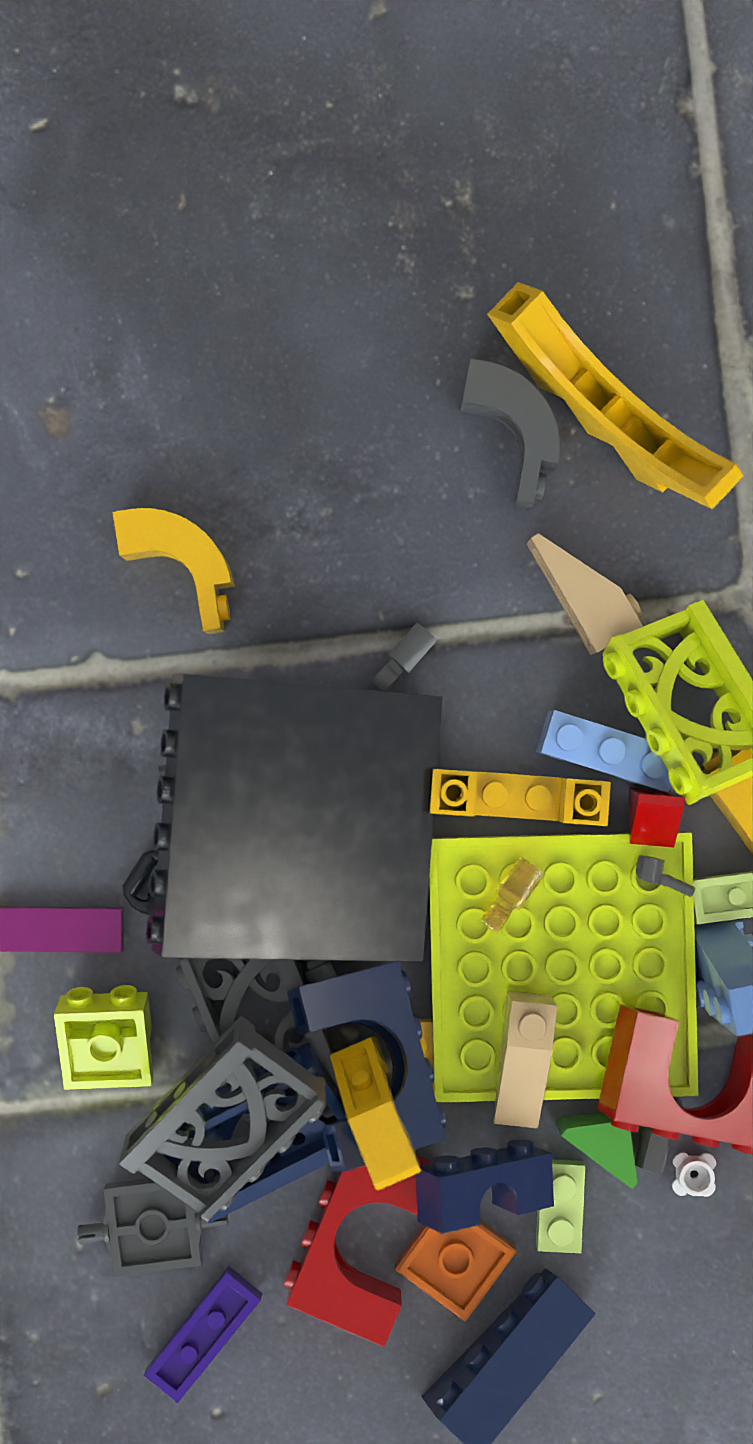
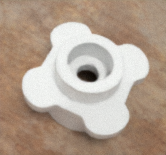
(703, 1183)

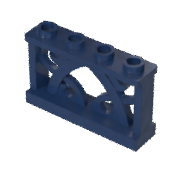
(302, 1156)

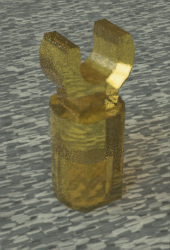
(512, 893)

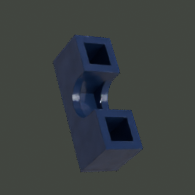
(453, 1186)

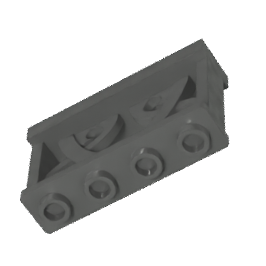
(232, 990)
(248, 1154)

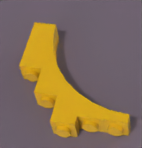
(604, 405)

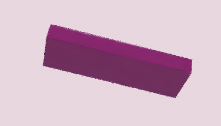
(62, 929)

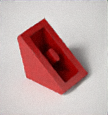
(654, 817)

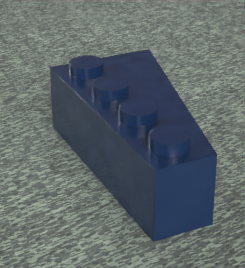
(508, 1360)

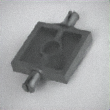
(148, 1229)

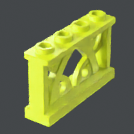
(665, 729)

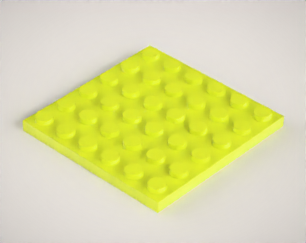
(582, 936)

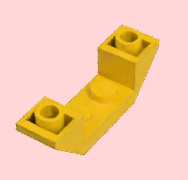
(520, 796)
(373, 1113)

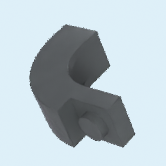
(520, 406)

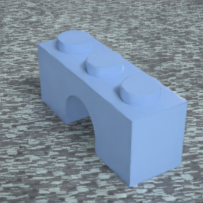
(602, 750)

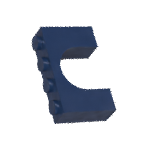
(381, 1003)

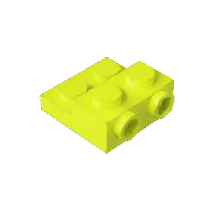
(104, 1038)

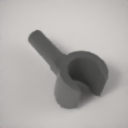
(651, 870)

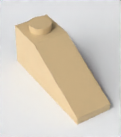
(589, 599)
(524, 1058)

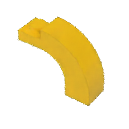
(161, 533)

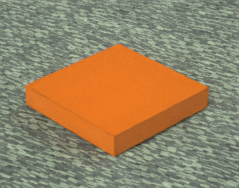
(456, 1265)

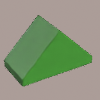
(602, 1143)

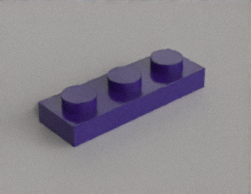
(203, 1334)

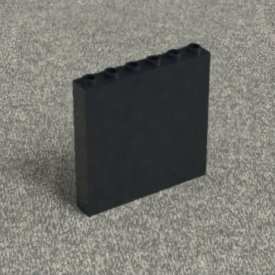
(293, 821)

